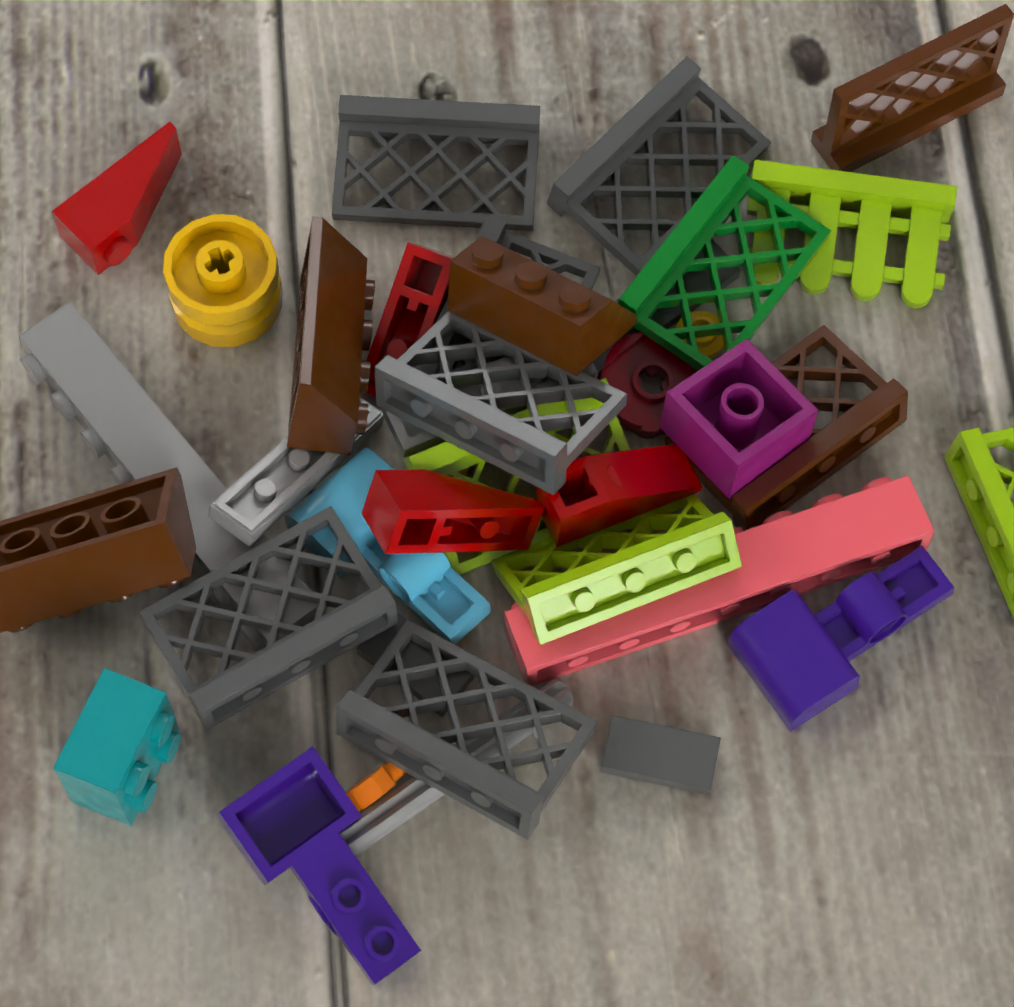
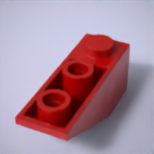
(615, 488)

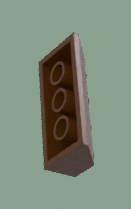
(330, 344)
(94, 550)

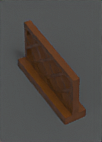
(915, 93)
(828, 448)

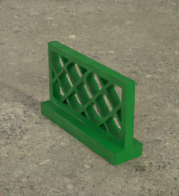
(692, 236)

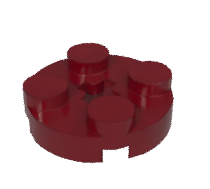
(622, 369)

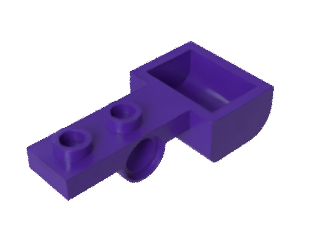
(806, 658)
(296, 825)

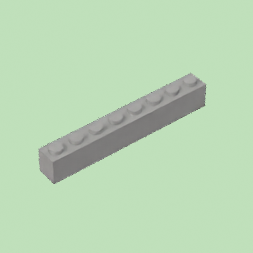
(142, 441)

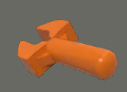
(374, 785)

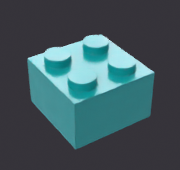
(118, 748)

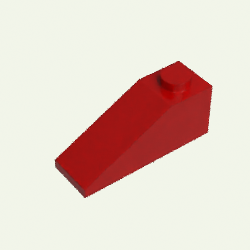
(114, 208)
(412, 304)
(446, 514)

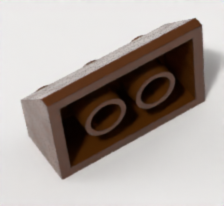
(534, 306)

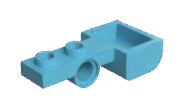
(418, 579)

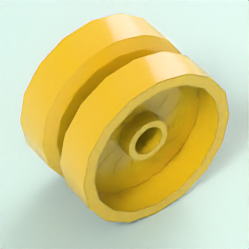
(223, 280)

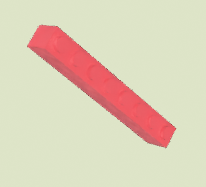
(785, 553)

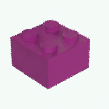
(737, 417)

